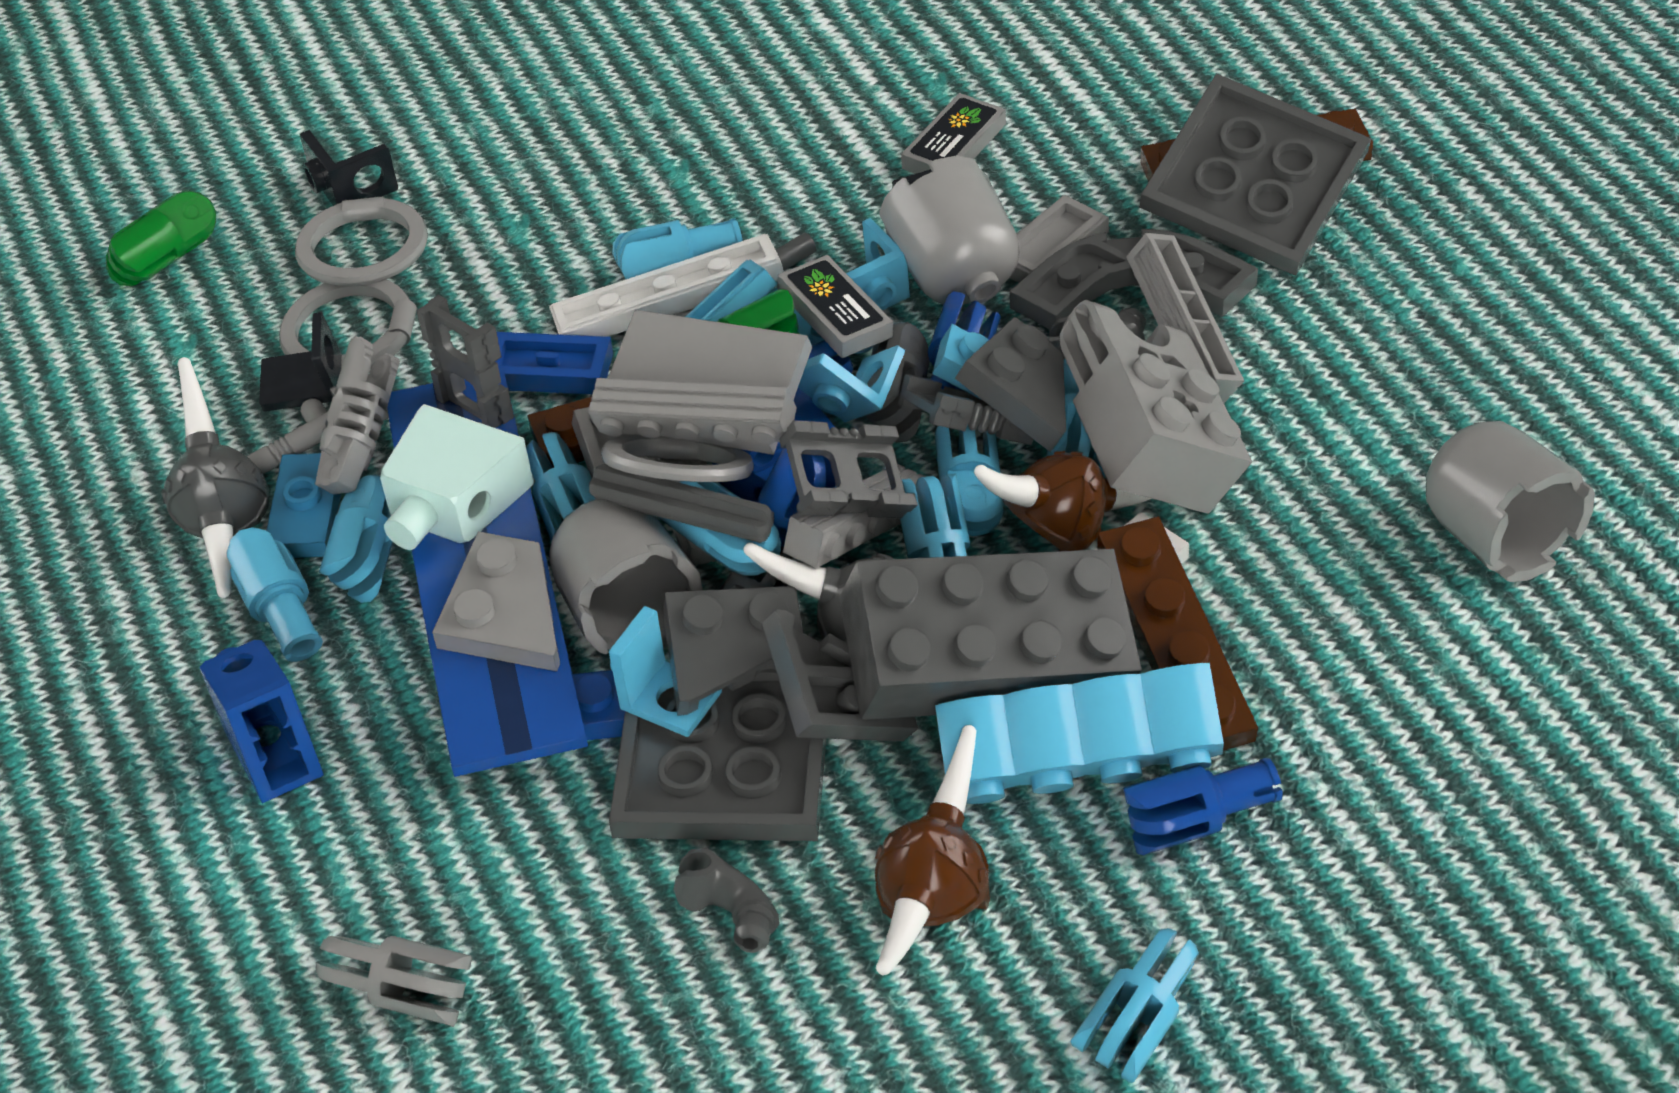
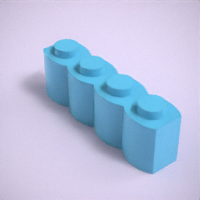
(1086, 729)

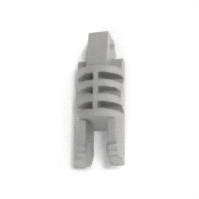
(355, 417)

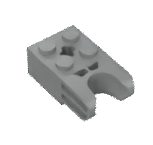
(1151, 410)

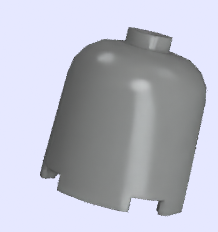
(952, 231)
(1507, 498)
(615, 564)

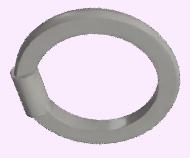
(355, 211)
(387, 291)
(623, 451)

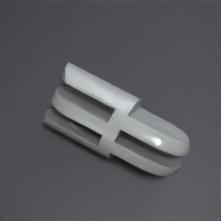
(393, 972)

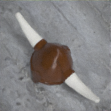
(1059, 497)
(931, 865)

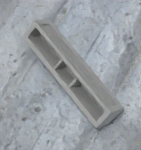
(1179, 303)
(691, 410)
(824, 538)

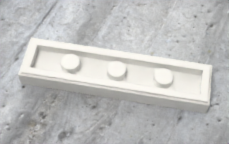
(661, 290)

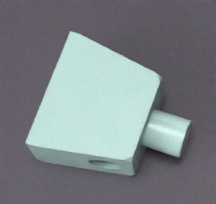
(451, 477)

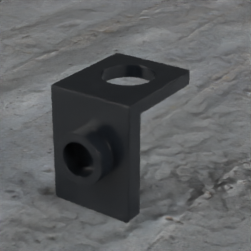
(337, 178)
(294, 378)

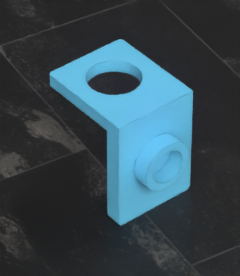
(883, 276)
(847, 395)
(644, 675)

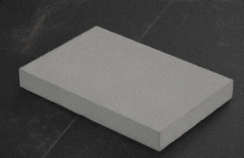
(711, 352)

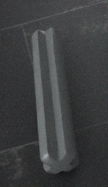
(683, 503)

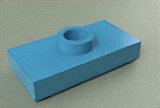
(300, 510)

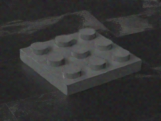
(1255, 174)
(728, 780)

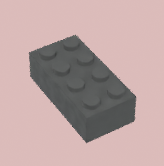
(982, 627)

